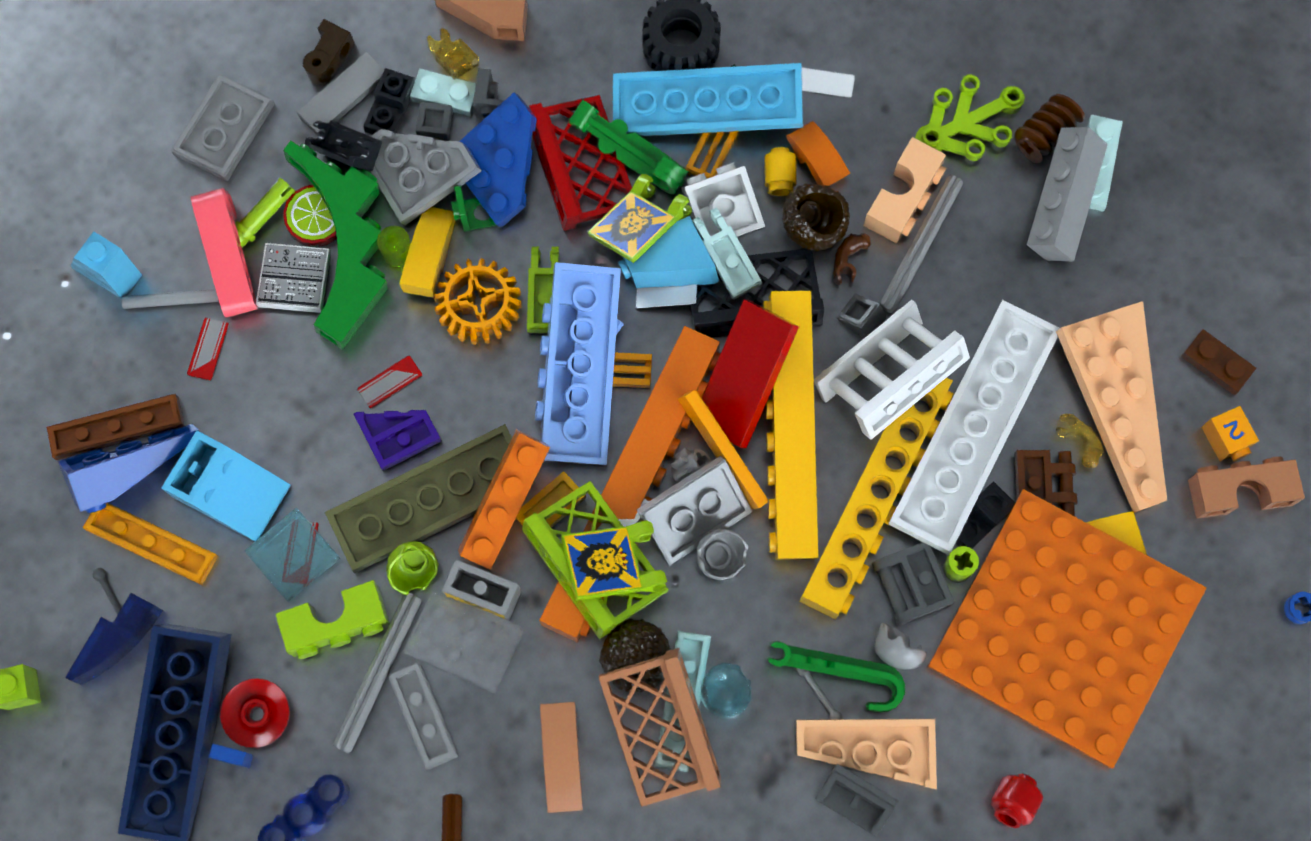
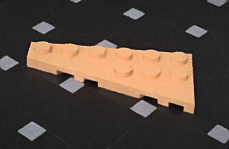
(1116, 381)

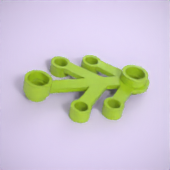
(967, 122)

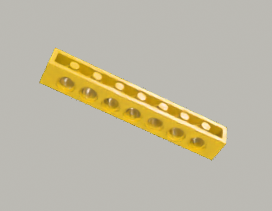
(819, 592)

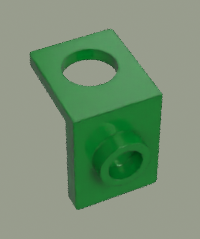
(465, 209)

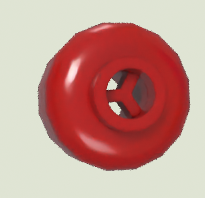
(1016, 800)

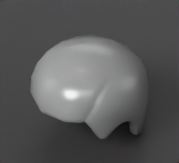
(721, 554)
(894, 649)

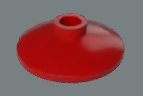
(238, 710)

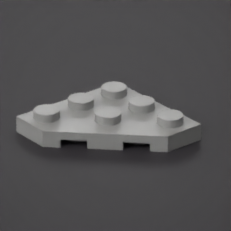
(420, 171)

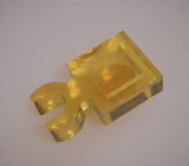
(454, 56)

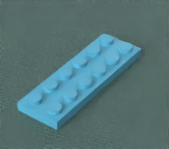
(709, 99)

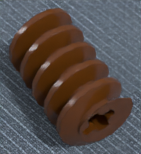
(1045, 126)

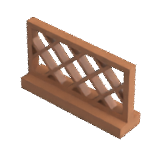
(689, 718)

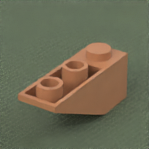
(493, 17)

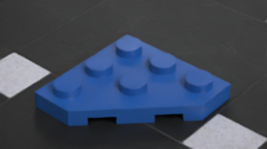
(504, 155)

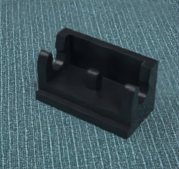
(345, 145)

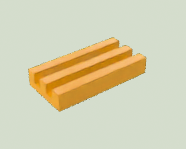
(707, 160)
(633, 358)

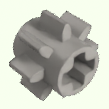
(688, 462)

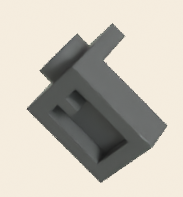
(485, 94)

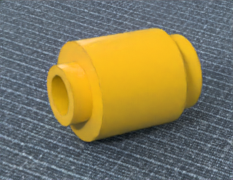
(780, 171)

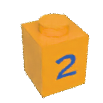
(1230, 434)

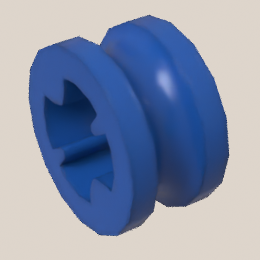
(1295, 615)

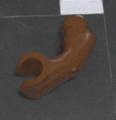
(848, 247)

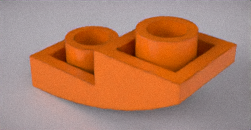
(818, 152)

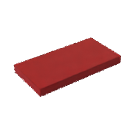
(748, 370)

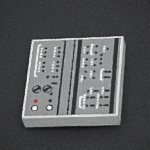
(293, 277)

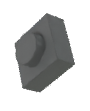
(434, 120)

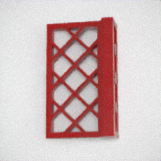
(557, 173)

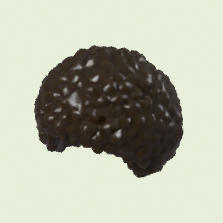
(815, 216)
(631, 644)

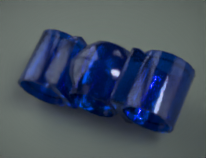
(320, 808)

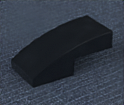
(987, 513)

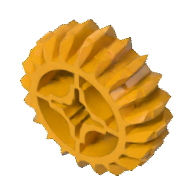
(490, 299)

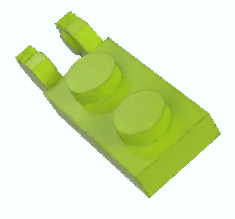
(539, 289)

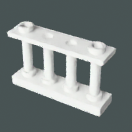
(905, 390)

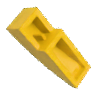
(427, 252)

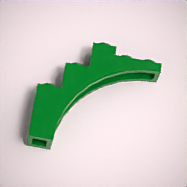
(347, 199)

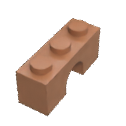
(1274, 482)

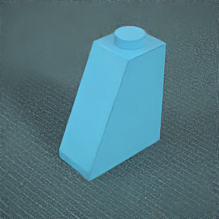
(673, 260)
(106, 265)

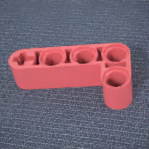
(224, 252)

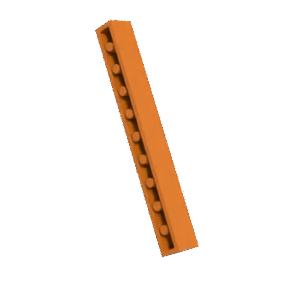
(644, 455)

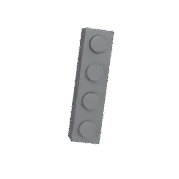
(1067, 194)

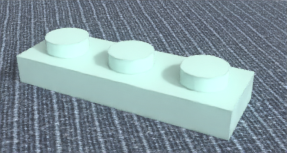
(1109, 131)

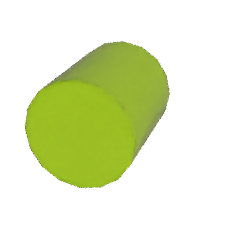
(960, 564)

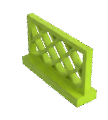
(551, 551)

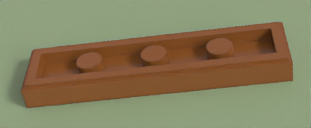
(115, 426)

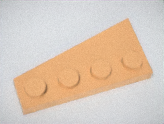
(876, 746)

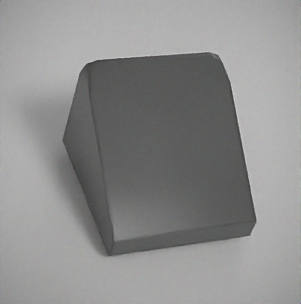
(862, 315)

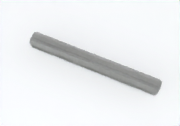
(921, 244)
(377, 672)

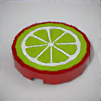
(309, 218)

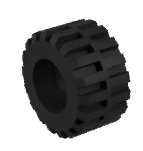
(684, 15)

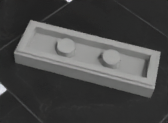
(343, 92)
(422, 715)

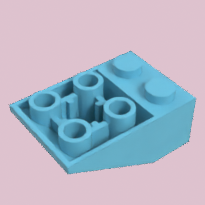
(225, 486)

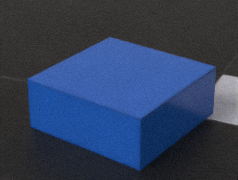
(231, 756)

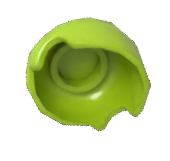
(411, 567)

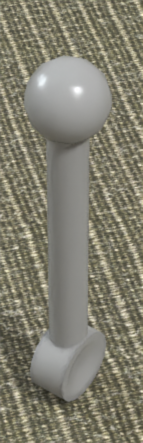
(833, 714)

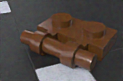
(1035, 475)

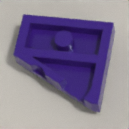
(397, 435)

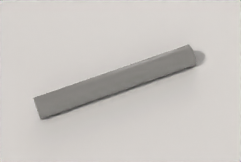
(169, 299)

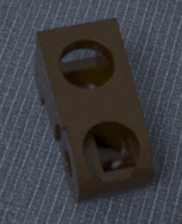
(328, 54)

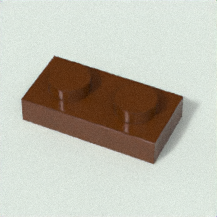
(1218, 362)

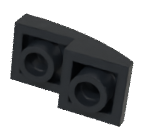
(390, 102)

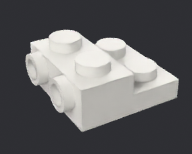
(730, 194)

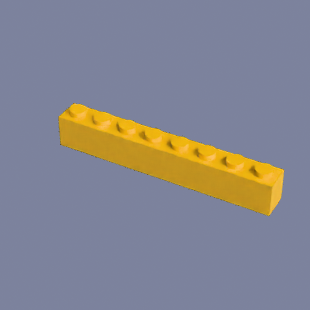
(793, 437)

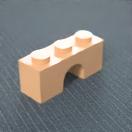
(892, 213)

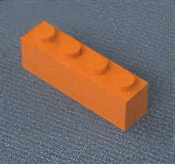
(503, 499)

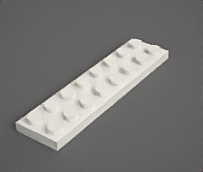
(974, 428)

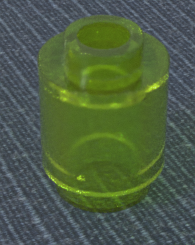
(394, 245)

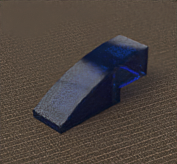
(114, 640)

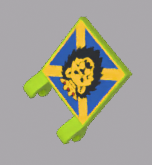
(636, 222)
(606, 564)

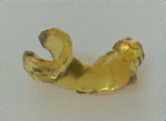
(1091, 444)

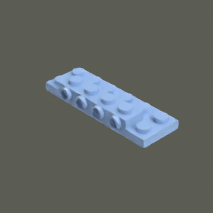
(578, 363)

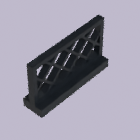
(719, 322)

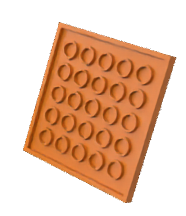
(1067, 628)

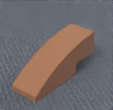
(561, 757)

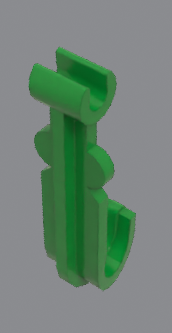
(630, 148)
(844, 667)

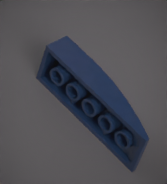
(173, 731)

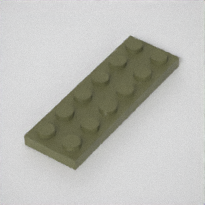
(418, 501)

